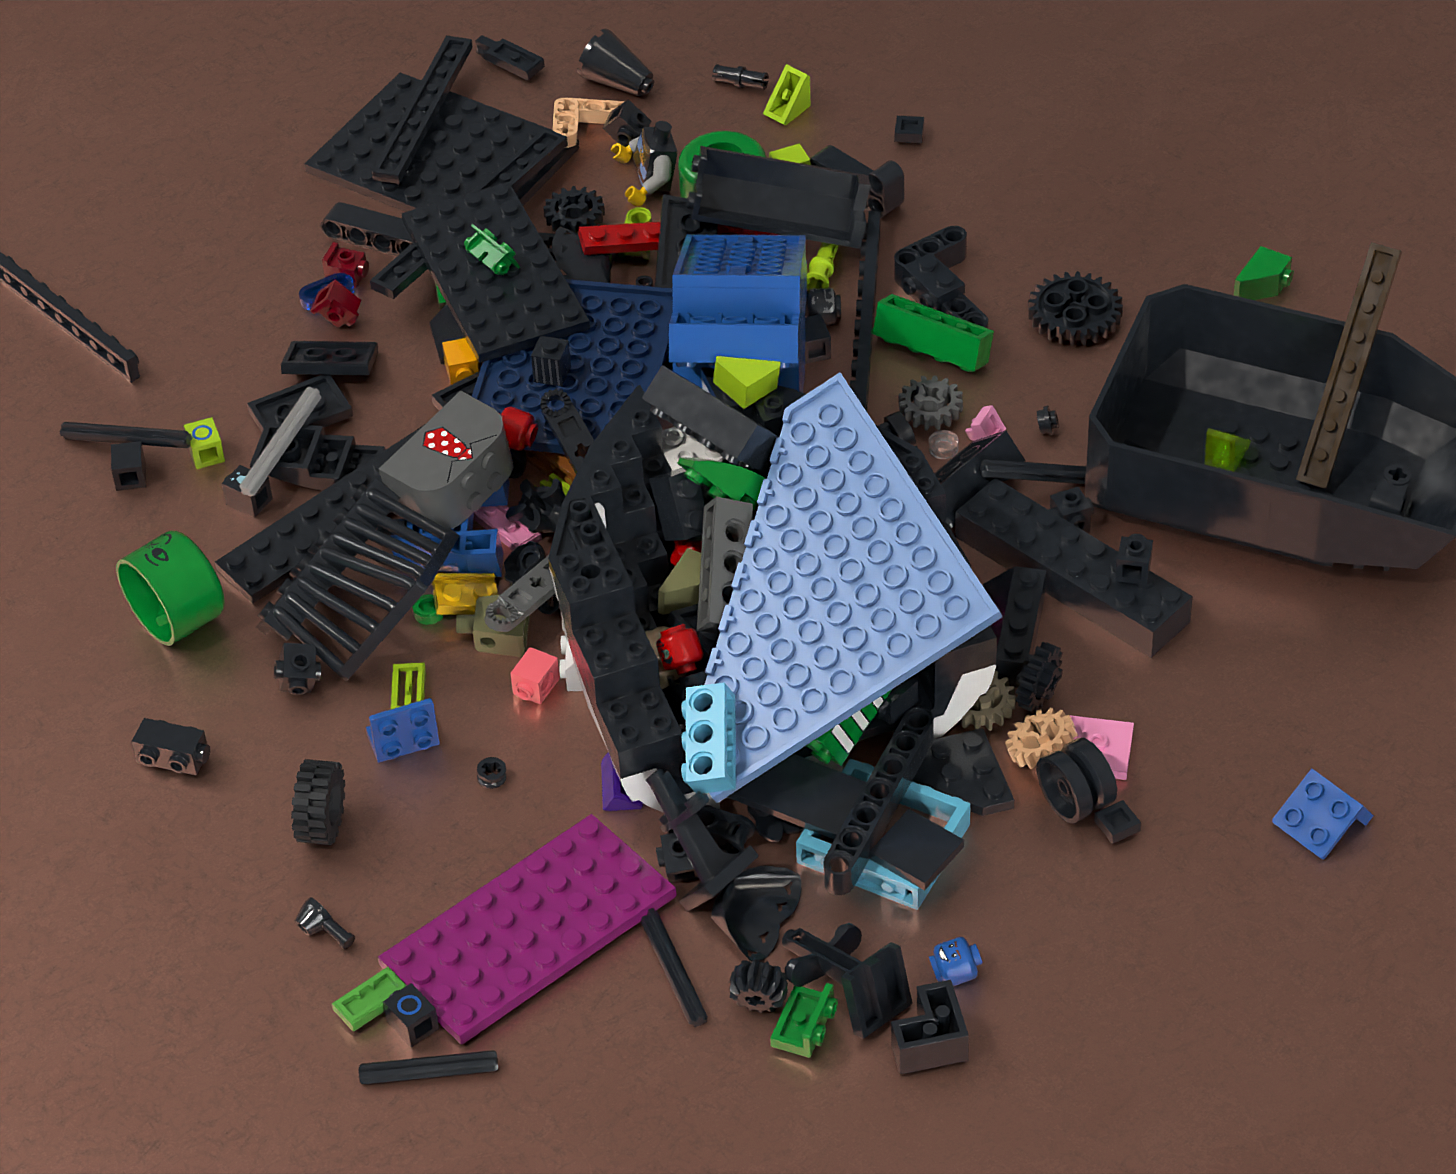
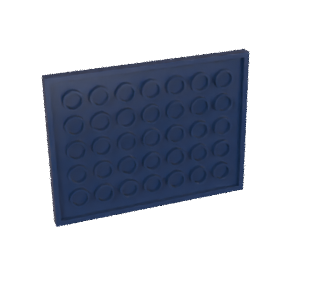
(607, 361)

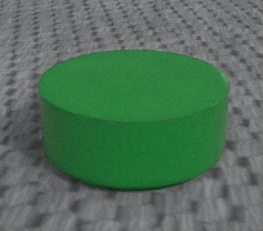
(425, 610)

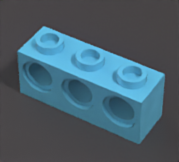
(720, 749)

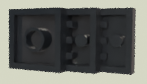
(316, 458)

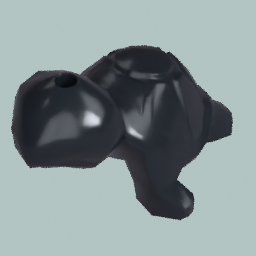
(538, 506)

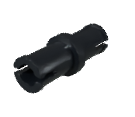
(740, 77)

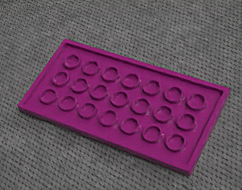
(528, 927)

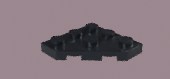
(967, 769)

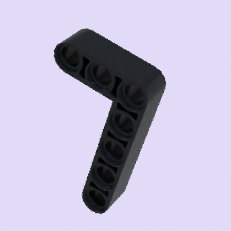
(950, 248)

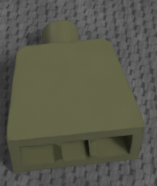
(488, 640)

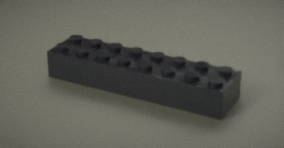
(1076, 564)

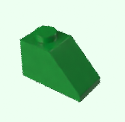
(1264, 275)

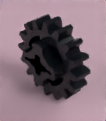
(574, 209)
(1039, 676)

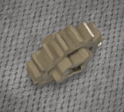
(992, 706)

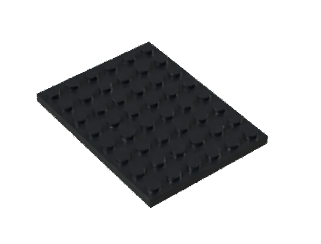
(453, 159)

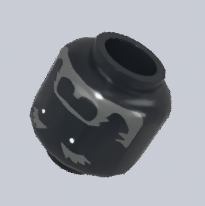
(823, 302)

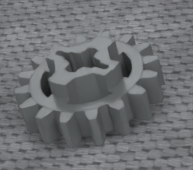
(930, 402)

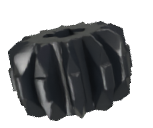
(758, 986)

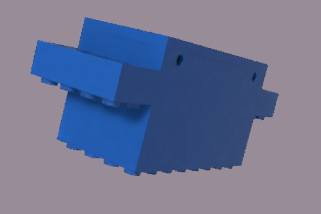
(740, 302)

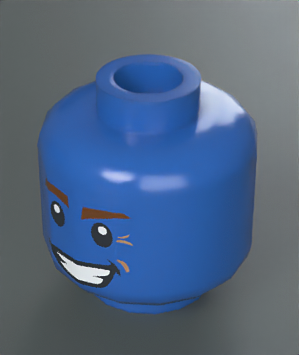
(955, 961)

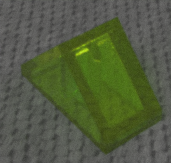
(1224, 449)

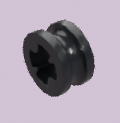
(490, 765)

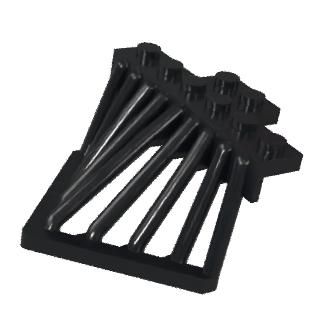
(336, 552)

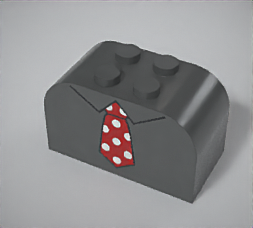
(451, 462)

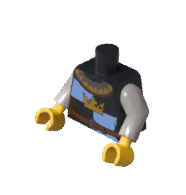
(653, 158)

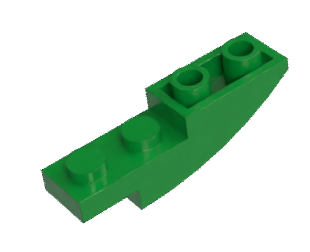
(724, 479)

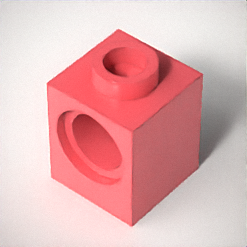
(535, 675)

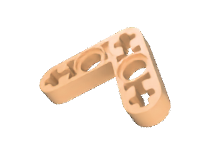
(574, 110)

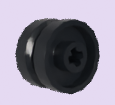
(1076, 780)

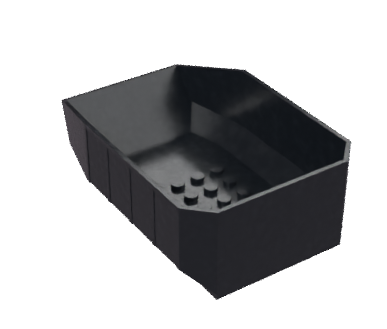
(1261, 375)

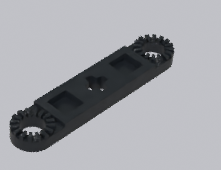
(567, 427)

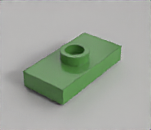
(367, 999)

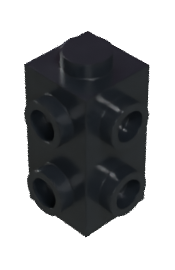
(170, 746)

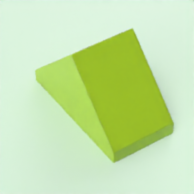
(789, 96)
(746, 378)

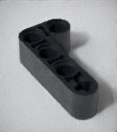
(886, 182)

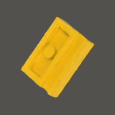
(459, 591)

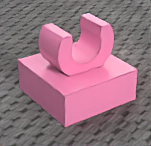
(985, 424)

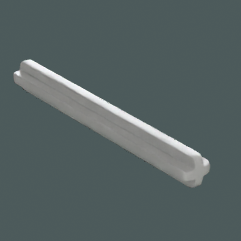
(280, 442)

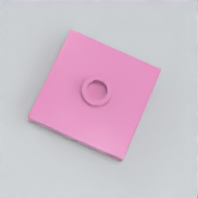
(1111, 738)

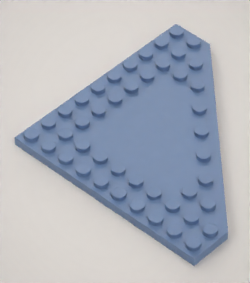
(837, 585)

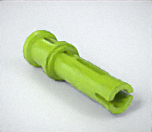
(821, 266)

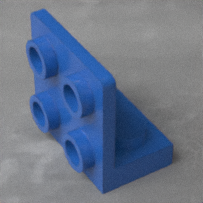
(403, 730)
(1319, 814)

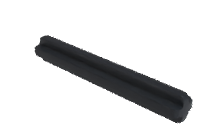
(1033, 471)
(428, 1067)

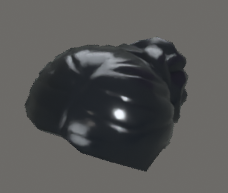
(522, 560)

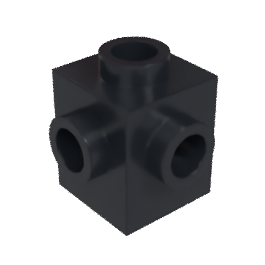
(626, 123)
(1073, 507)
(297, 668)
(674, 859)

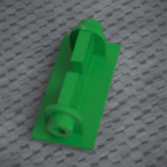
(498, 257)

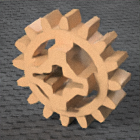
(1039, 736)

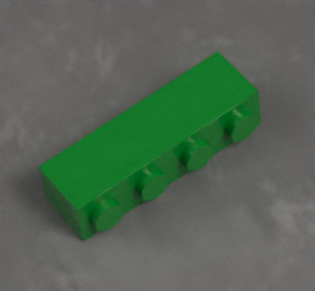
(933, 333)

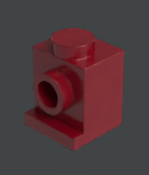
(345, 261)
(337, 304)

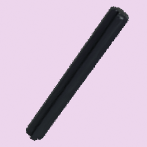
(125, 434)
(673, 968)

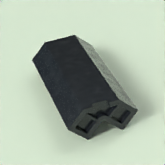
(778, 197)

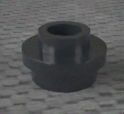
(1047, 420)

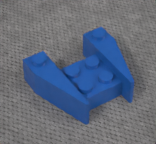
(475, 549)

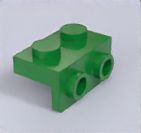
(804, 1020)

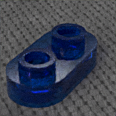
(309, 292)

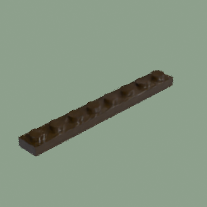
(1349, 365)

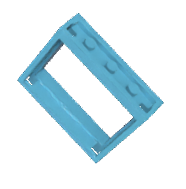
(874, 876)

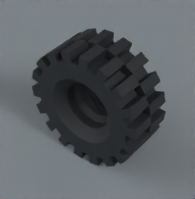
(318, 802)

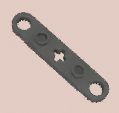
(521, 598)

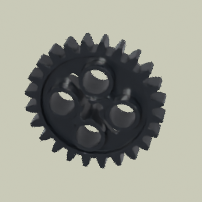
(1075, 308)

